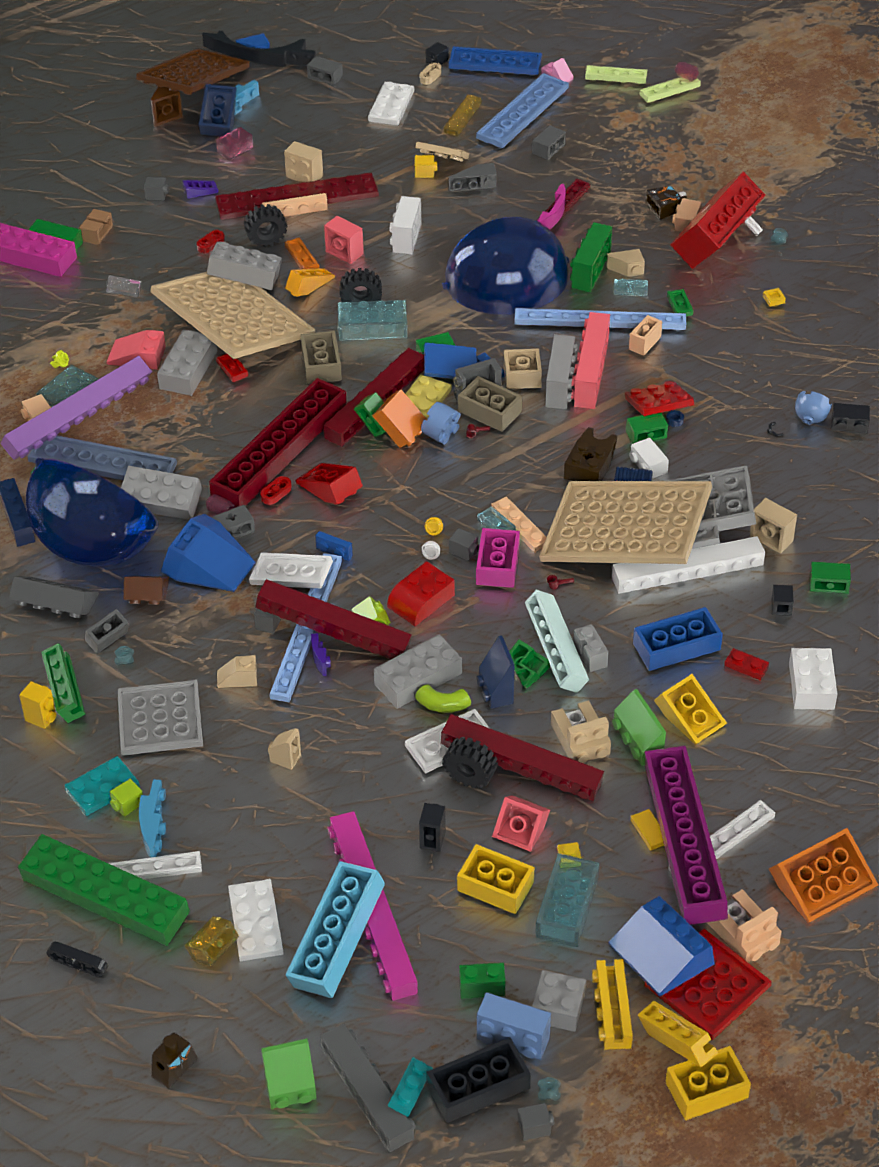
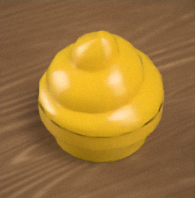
(434, 526)

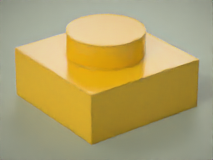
(774, 297)
(569, 849)

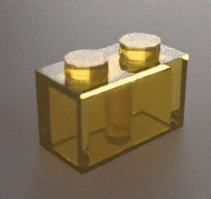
(211, 941)

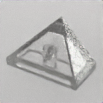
(123, 286)

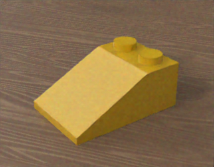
(690, 709)

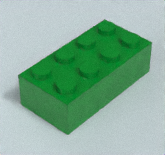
(591, 257)

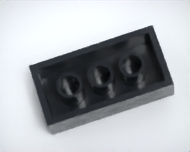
(478, 1080)

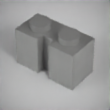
(591, 647)

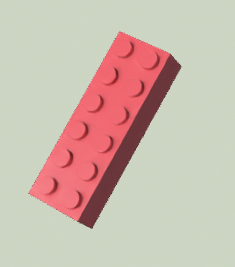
(590, 360)

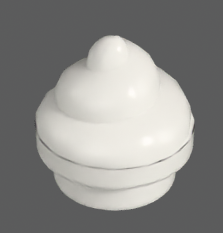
(430, 550)

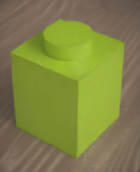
(125, 797)

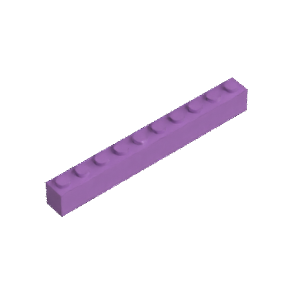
(76, 408)

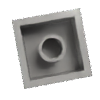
(561, 997)

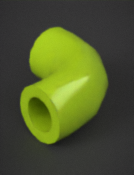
(442, 702)

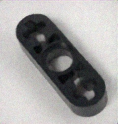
(77, 959)

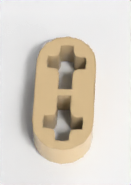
(430, 73)

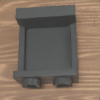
(486, 369)

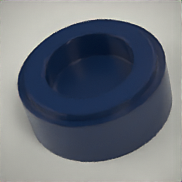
(675, 418)

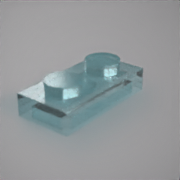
(631, 287)
(494, 520)

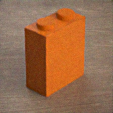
(400, 419)

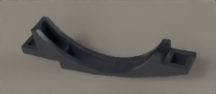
(279, 56)

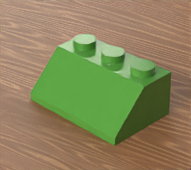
(638, 726)

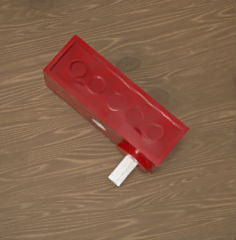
(719, 220)

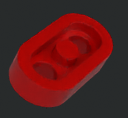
(208, 242)
(276, 490)

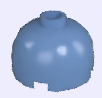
(812, 407)

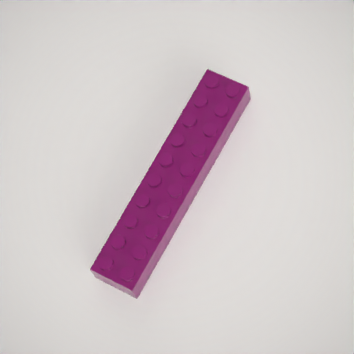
(686, 836)

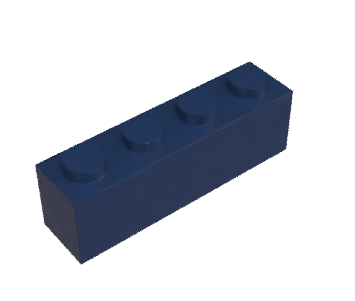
(16, 512)

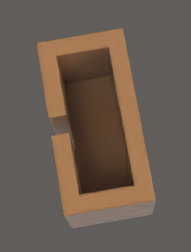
(96, 226)

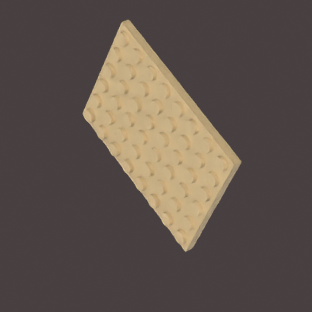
(232, 313)
(627, 522)

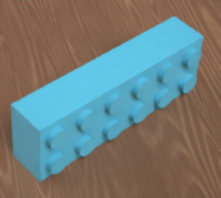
(335, 929)

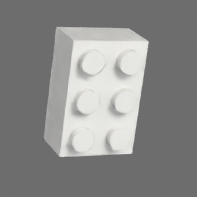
(406, 225)
(813, 678)

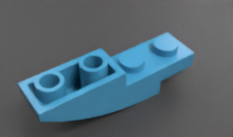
(245, 94)
(151, 818)

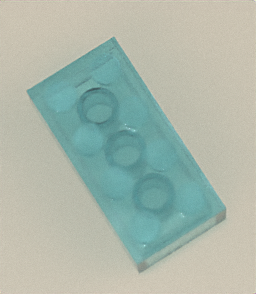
(372, 320)
(567, 900)

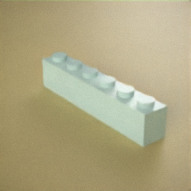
(556, 641)

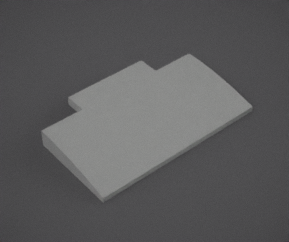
(728, 504)

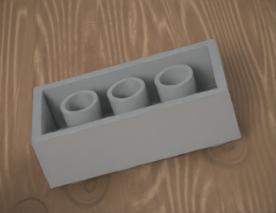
(244, 265)
(186, 363)
(561, 371)
(163, 491)
(426, 664)

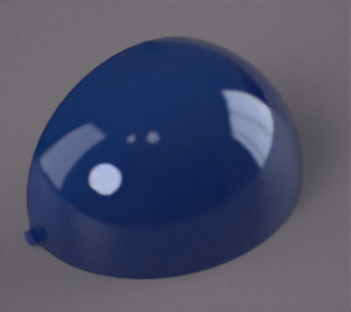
(507, 266)
(86, 515)

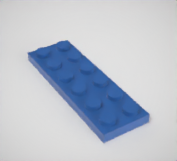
(495, 60)

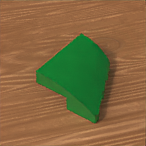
(528, 663)

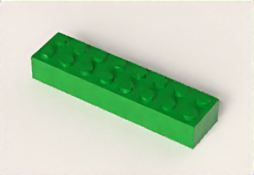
(104, 889)

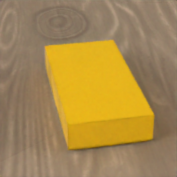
(648, 829)

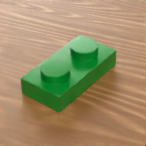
(680, 302)

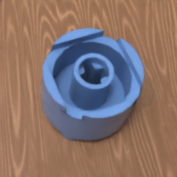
(441, 422)

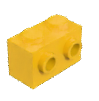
(38, 705)

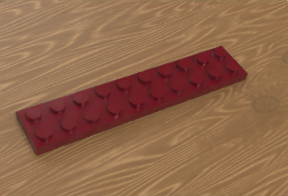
(336, 189)

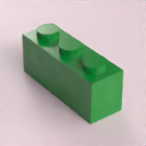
(58, 230)

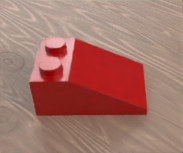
(331, 482)

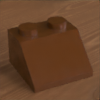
(165, 106)
(145, 588)

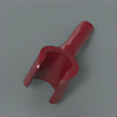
(471, 430)
(554, 582)

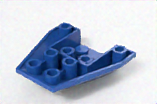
(207, 556)

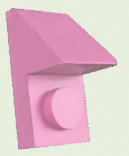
(558, 70)

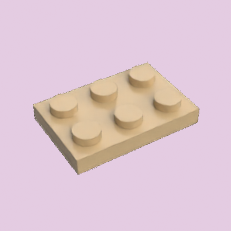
(442, 152)

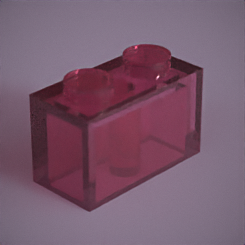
(234, 143)

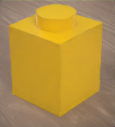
(425, 166)

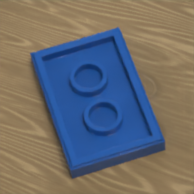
(443, 359)

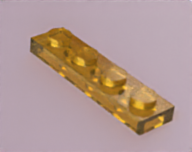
(462, 115)

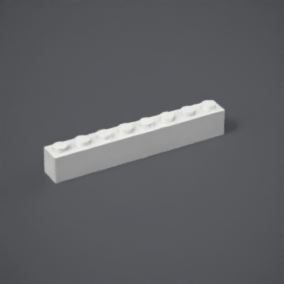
(701, 563)

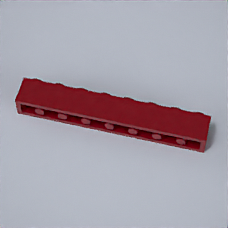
(392, 379)
(332, 620)
(528, 758)

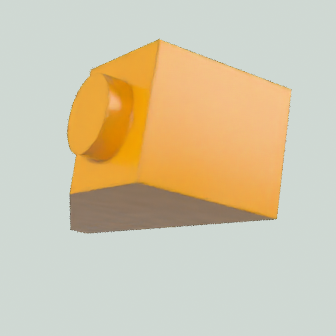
(307, 280)

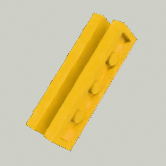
(613, 1005)
(677, 1033)

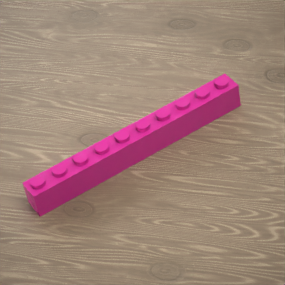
(381, 926)

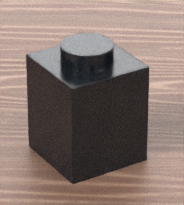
(437, 53)
(782, 600)

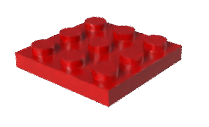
(659, 398)

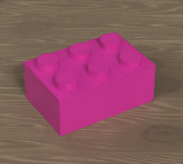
(498, 557)

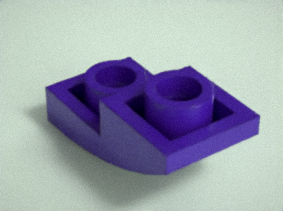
(319, 654)

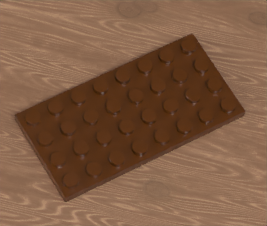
(192, 70)

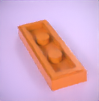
(301, 254)

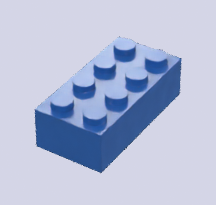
(677, 638)

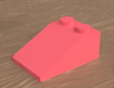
(146, 344)

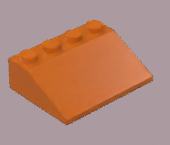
(824, 876)

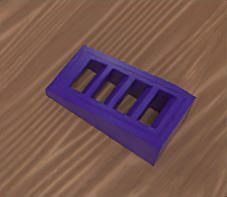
(199, 188)

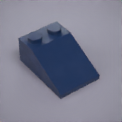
(217, 110)
(497, 675)

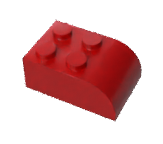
(421, 593)

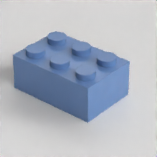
(505, 1019)

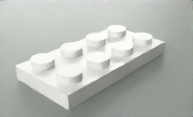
(391, 103)
(291, 570)
(427, 747)
(255, 920)

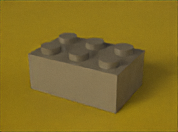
(321, 356)
(489, 403)

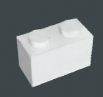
(649, 456)

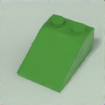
(289, 1073)

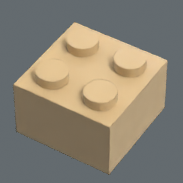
(303, 162)
(522, 368)
(774, 525)

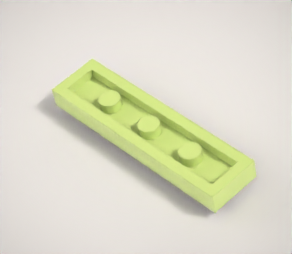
(616, 74)
(668, 88)

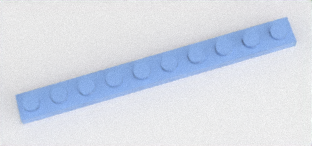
(575, 318)
(301, 642)

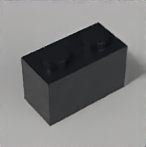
(850, 418)
(432, 827)

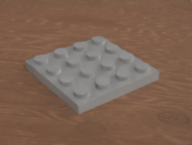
(159, 717)

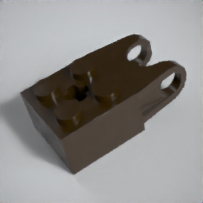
(590, 457)

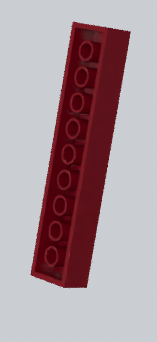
(278, 443)

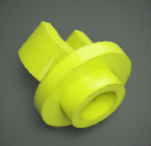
(60, 359)

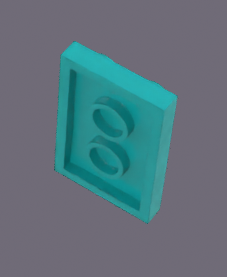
(93, 788)

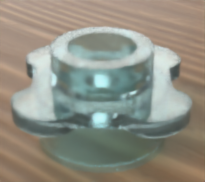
(779, 235)
(124, 655)
(549, 1083)

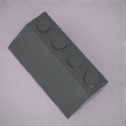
(52, 595)

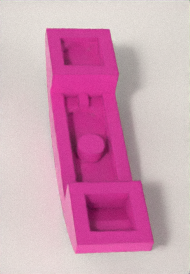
(551, 219)

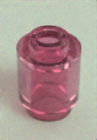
(686, 71)
(218, 504)

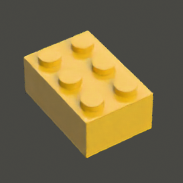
(495, 879)
(708, 1087)

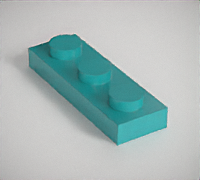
(410, 1087)

